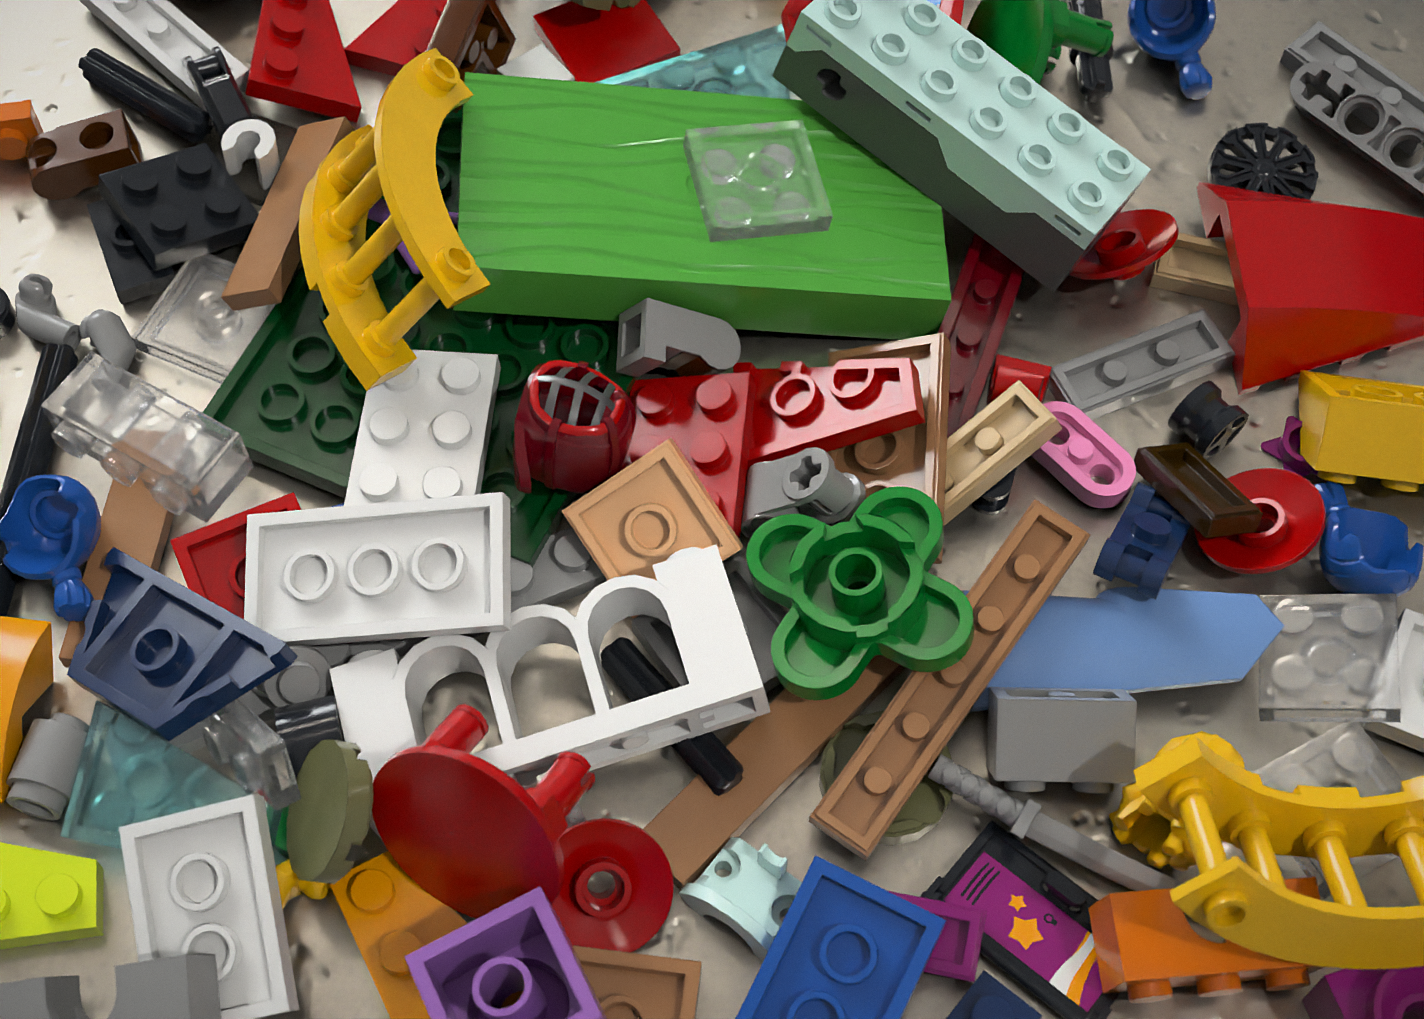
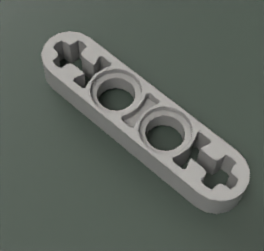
(1373, 146)

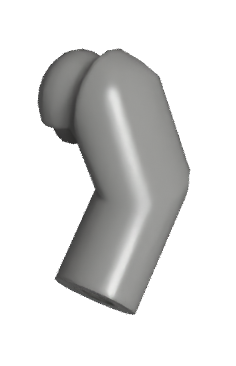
(38, 313)
(109, 337)

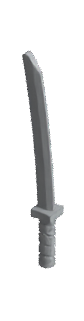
(1028, 821)

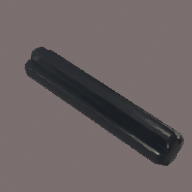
(145, 95)
(640, 680)

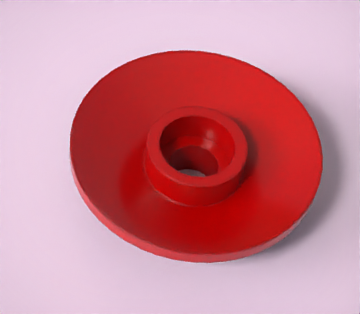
(1129, 245)
(1291, 517)
(640, 890)

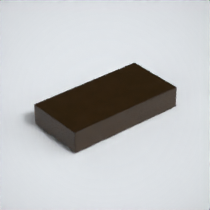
(1197, 490)

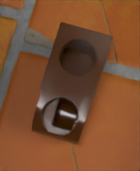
(78, 152)

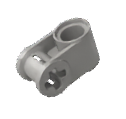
(800, 485)

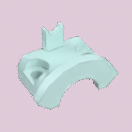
(750, 897)

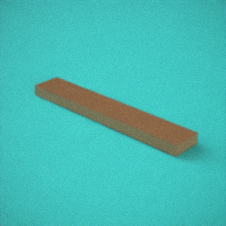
(935, 703)
(773, 754)

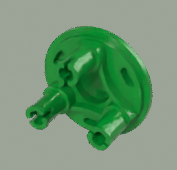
(1035, 30)

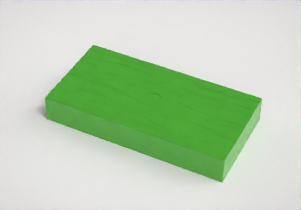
(589, 206)

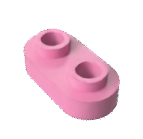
(1085, 455)

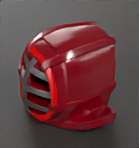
(575, 429)

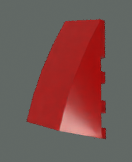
(1314, 280)

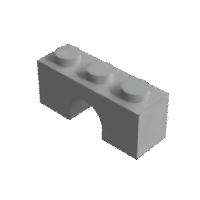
(144, 990)

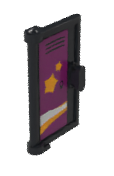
(1029, 928)

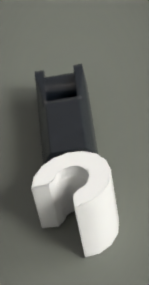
(240, 132)

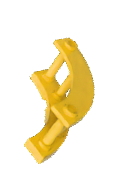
(400, 163)
(1329, 824)

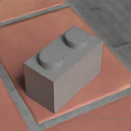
(1061, 737)

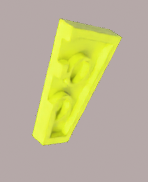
(48, 897)

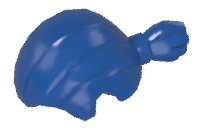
(1176, 33)
(50, 535)
(1365, 548)

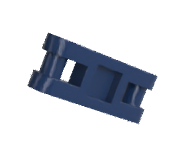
(1143, 542)

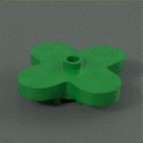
(859, 593)

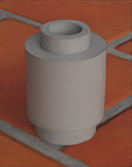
(47, 766)

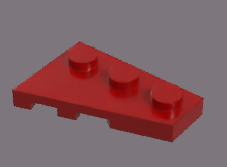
(302, 60)
(830, 405)

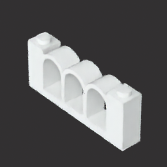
(384, 695)

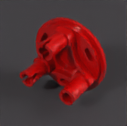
(471, 827)

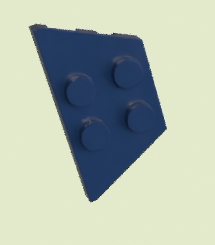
(168, 650)

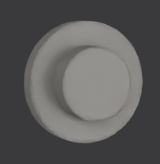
(302, 681)

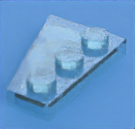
(139, 776)

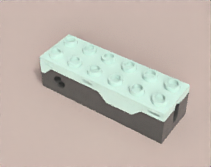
(960, 126)

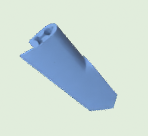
(1139, 641)

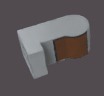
(675, 339)

